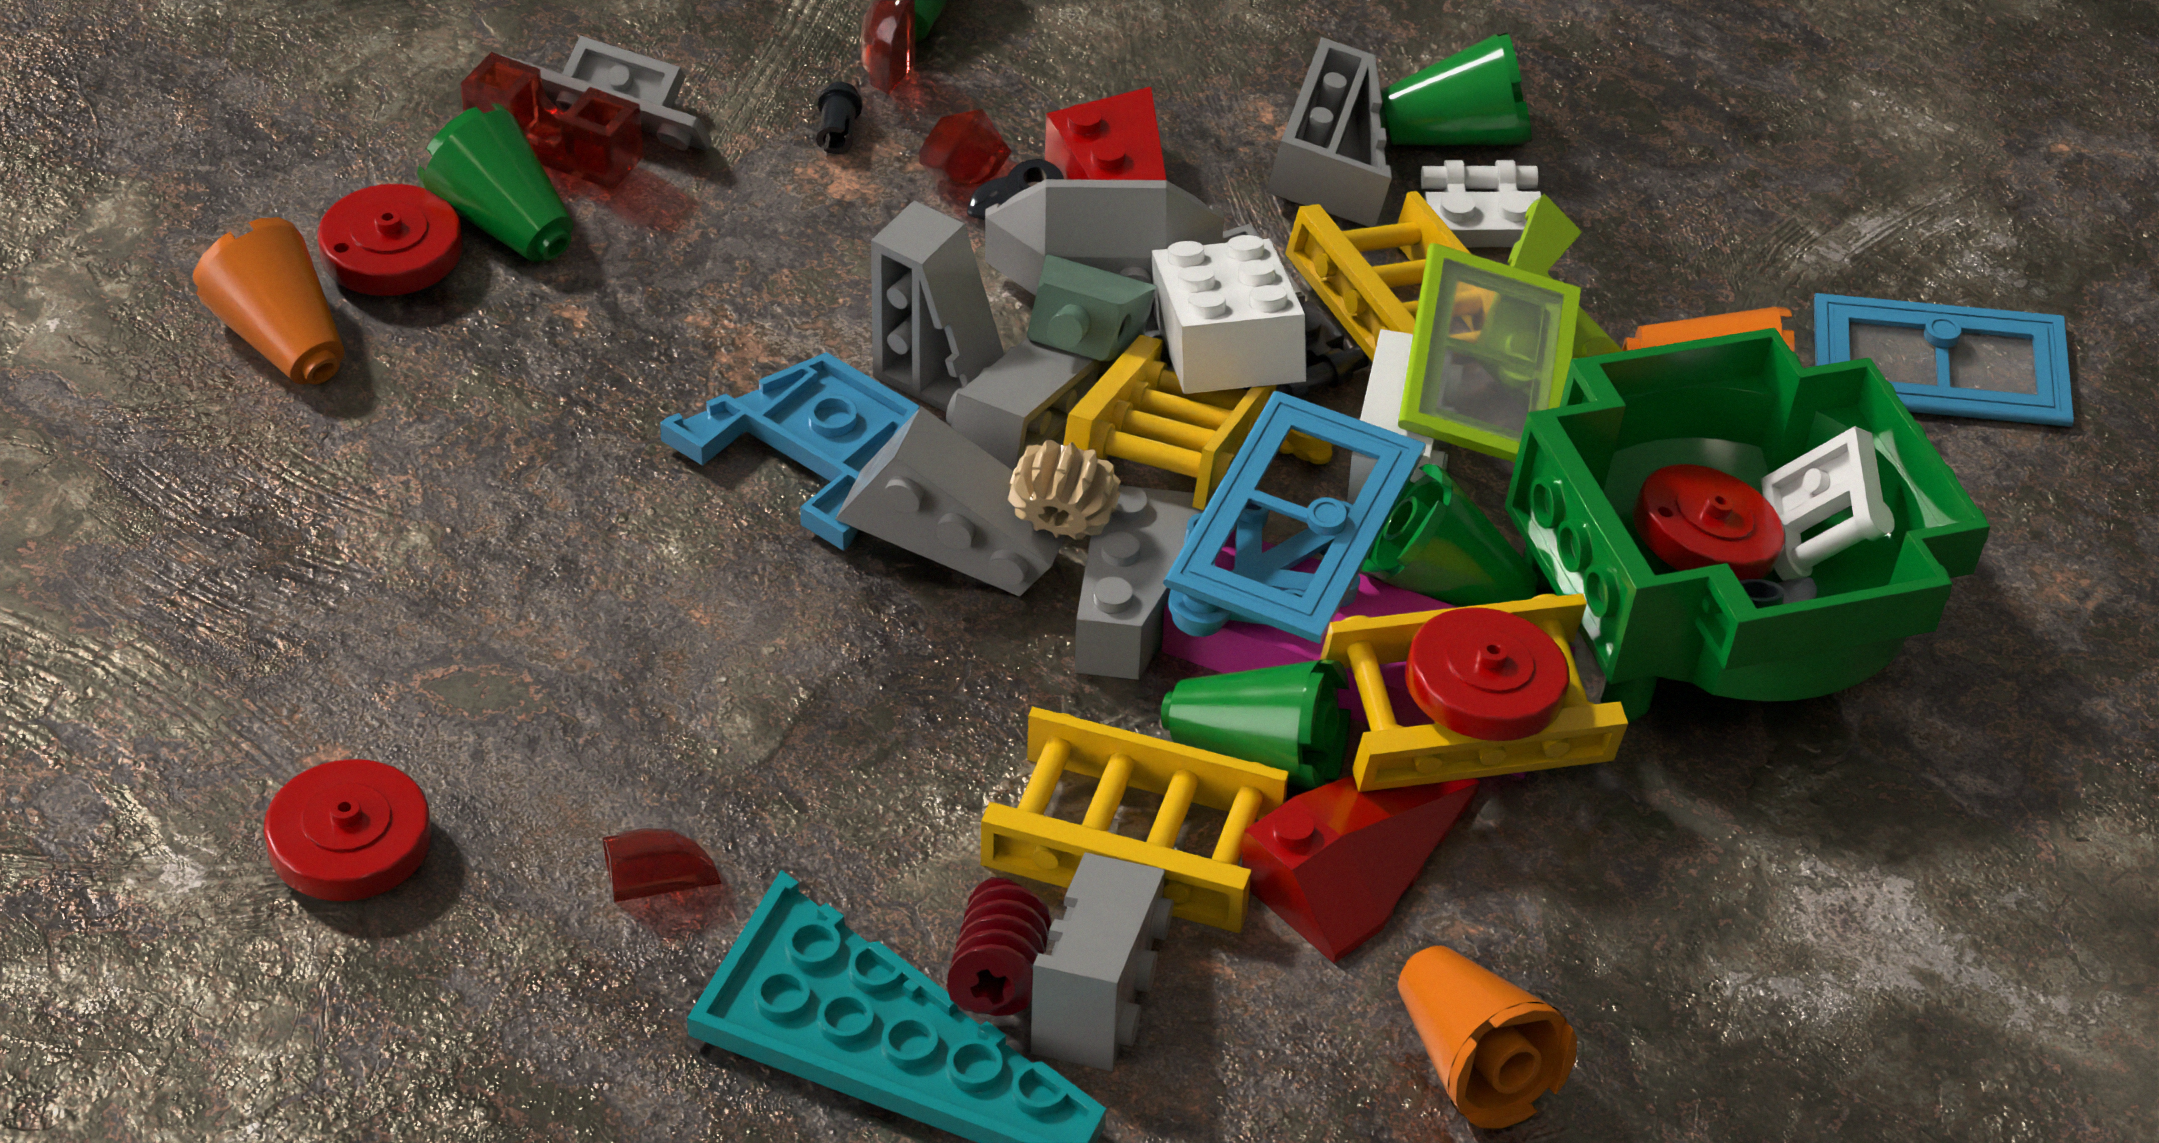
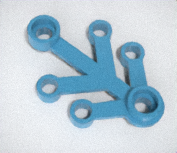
(1269, 568)

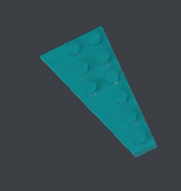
(872, 1026)

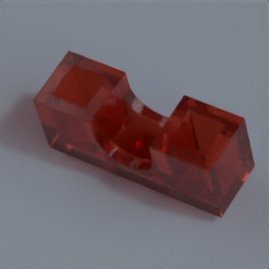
(591, 140)

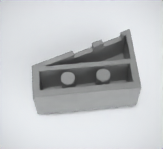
(1335, 138)
(929, 307)
(1022, 399)
(1123, 582)
(1099, 962)

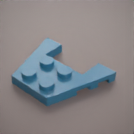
(812, 413)

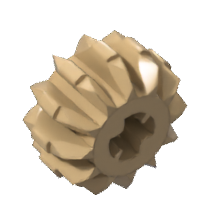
(1064, 490)

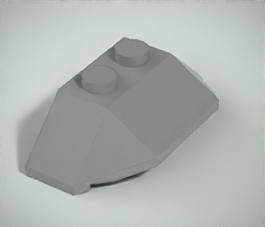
(1096, 225)

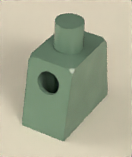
(1085, 309)

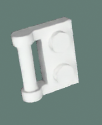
(1821, 485)

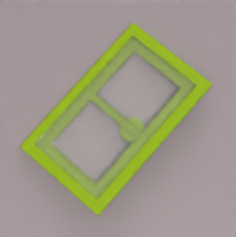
(1485, 351)

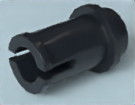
(838, 108)

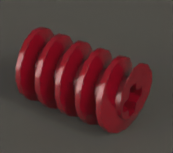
(997, 948)

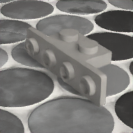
(631, 77)

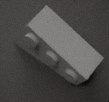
(950, 505)

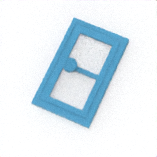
(1954, 356)

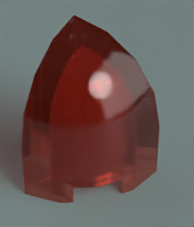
(888, 42)
(964, 150)
(655, 863)

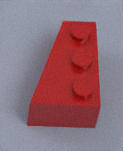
(1107, 139)

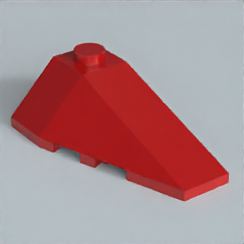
(1346, 856)

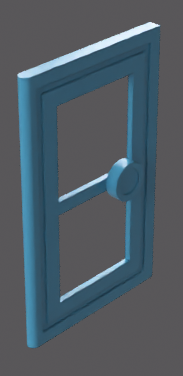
(1356, 534)

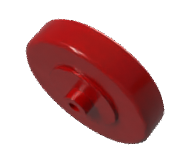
(390, 239)
(1708, 519)
(1487, 674)
(347, 829)

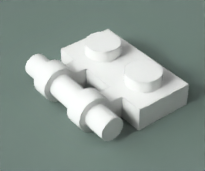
(1482, 217)

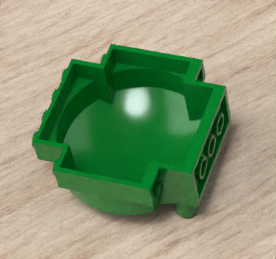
(1746, 412)

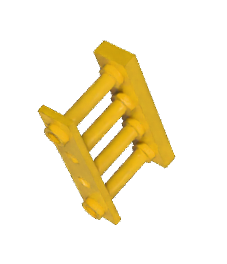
(1349, 284)
(1147, 419)
(1432, 753)
(1051, 849)

